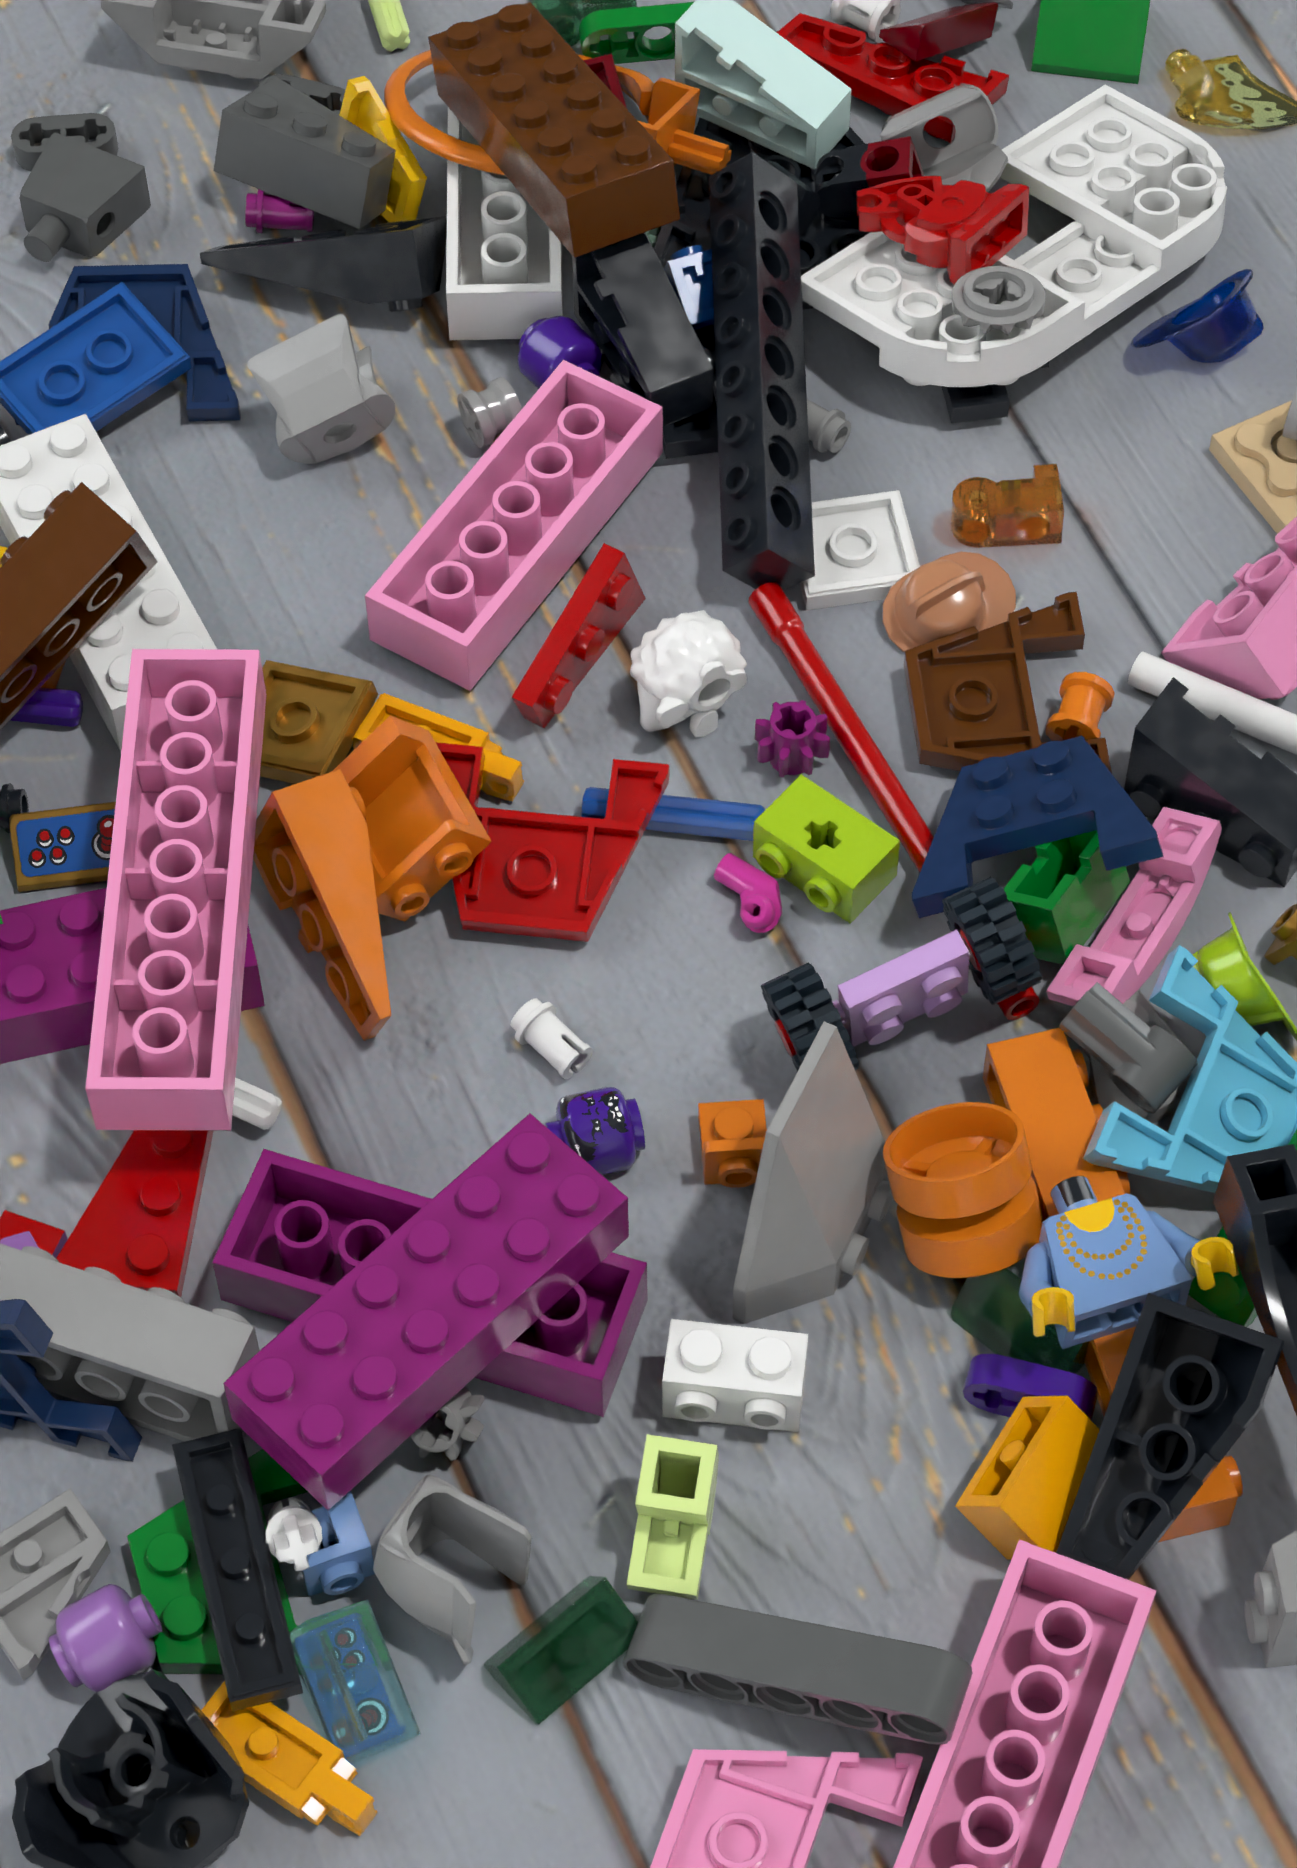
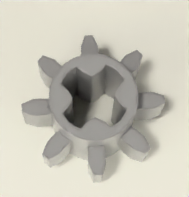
(458, 1424)

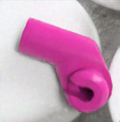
(757, 890)

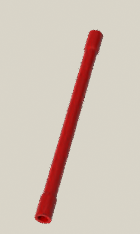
(788, 632)

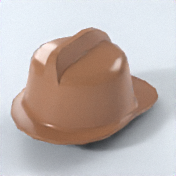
(947, 598)

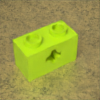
(825, 849)

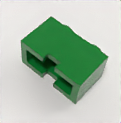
(1064, 894)

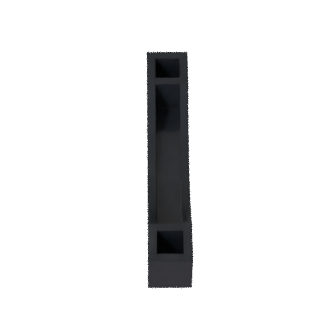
(1260, 1219)

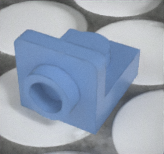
(345, 1551)

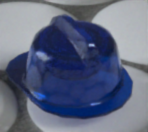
(1211, 325)

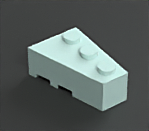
(759, 82)

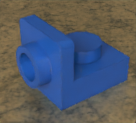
(693, 283)

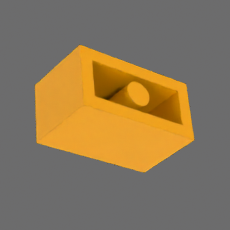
(1031, 1475)

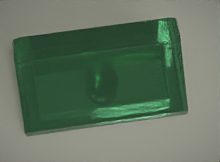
(998, 1319)
(564, 1648)

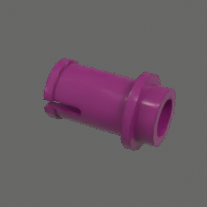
(277, 213)

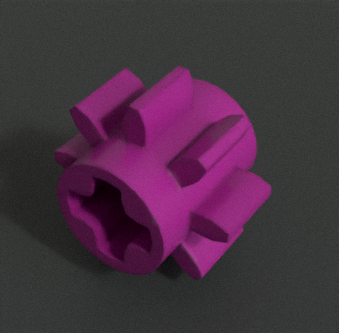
(792, 738)

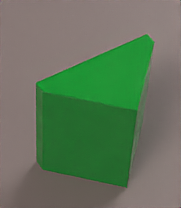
(1091, 38)

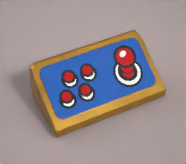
(62, 846)

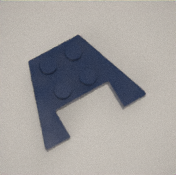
(175, 303)
(1026, 803)
(27, 1399)

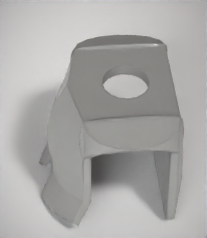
(972, 151)
(322, 392)
(423, 1590)

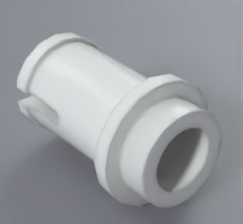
(550, 1037)

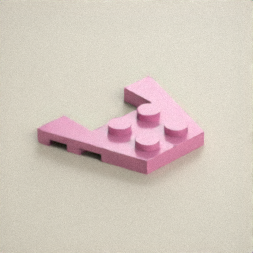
(770, 1805)

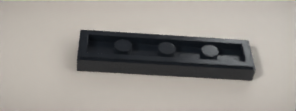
(237, 1570)

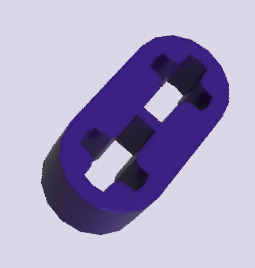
(1000, 1382)

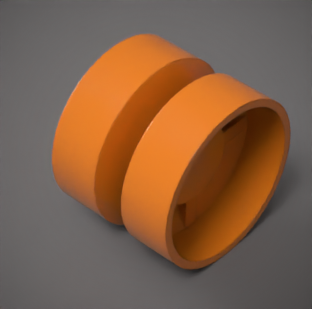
(963, 1189)

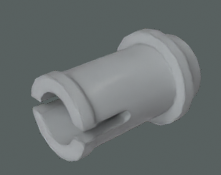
(827, 428)

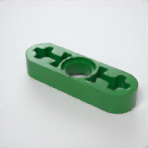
(634, 19)

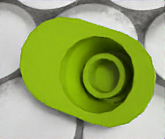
(1228, 964)

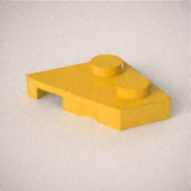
(366, 110)

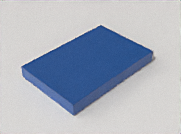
(91, 365)

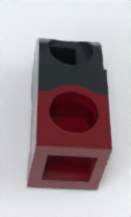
(860, 167)

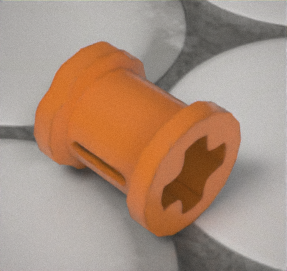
(1082, 704)

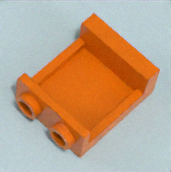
(415, 817)

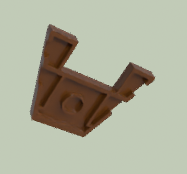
(975, 690)

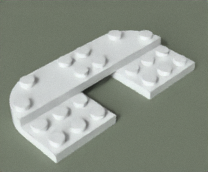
(1143, 211)

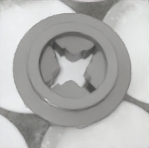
(979, 290)

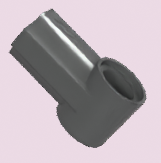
(1142, 1059)

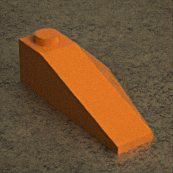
(319, 862)

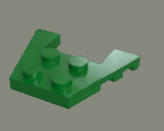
(173, 1581)

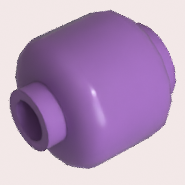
(105, 1637)

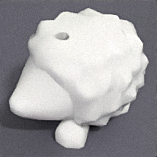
(686, 671)

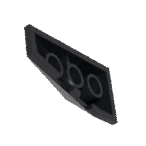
(1170, 1421)

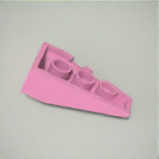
(1252, 631)

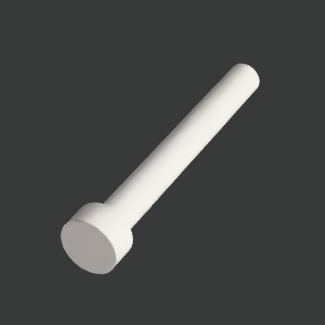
(1213, 698)

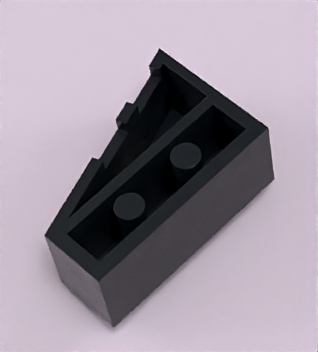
(1200, 769)

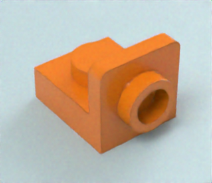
(731, 1141)

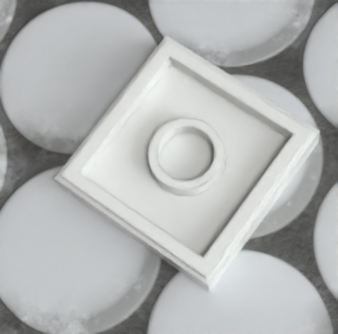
(858, 549)

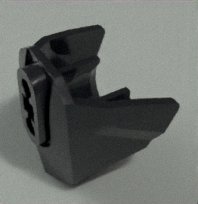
(96, 1793)

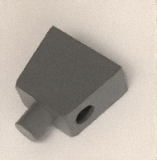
(80, 198)

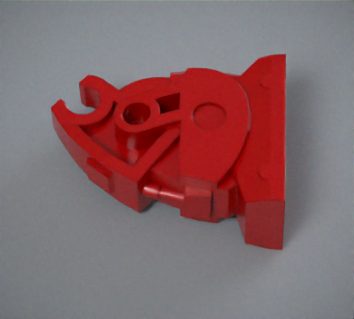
(947, 224)

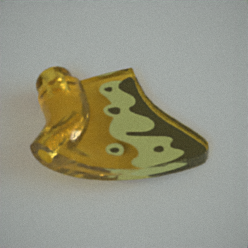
(1226, 94)

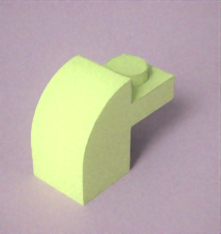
(673, 1516)

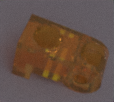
(1009, 510)

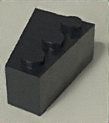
(642, 327)

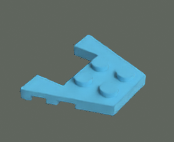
(1232, 1105)

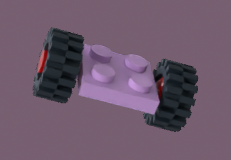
(925, 980)

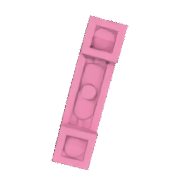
(1146, 915)

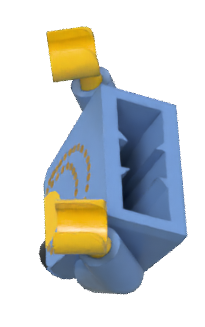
(1104, 1260)

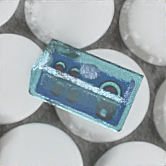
(353, 1682)

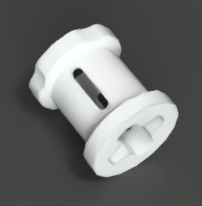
(867, 14)

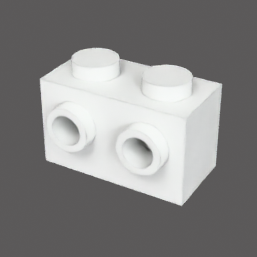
(734, 1375)

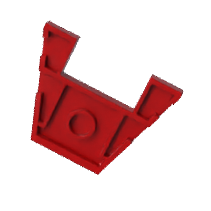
(551, 870)

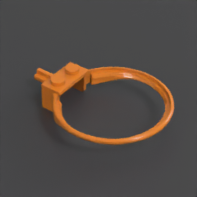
(666, 104)

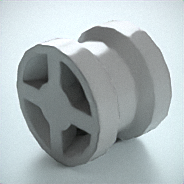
(488, 411)

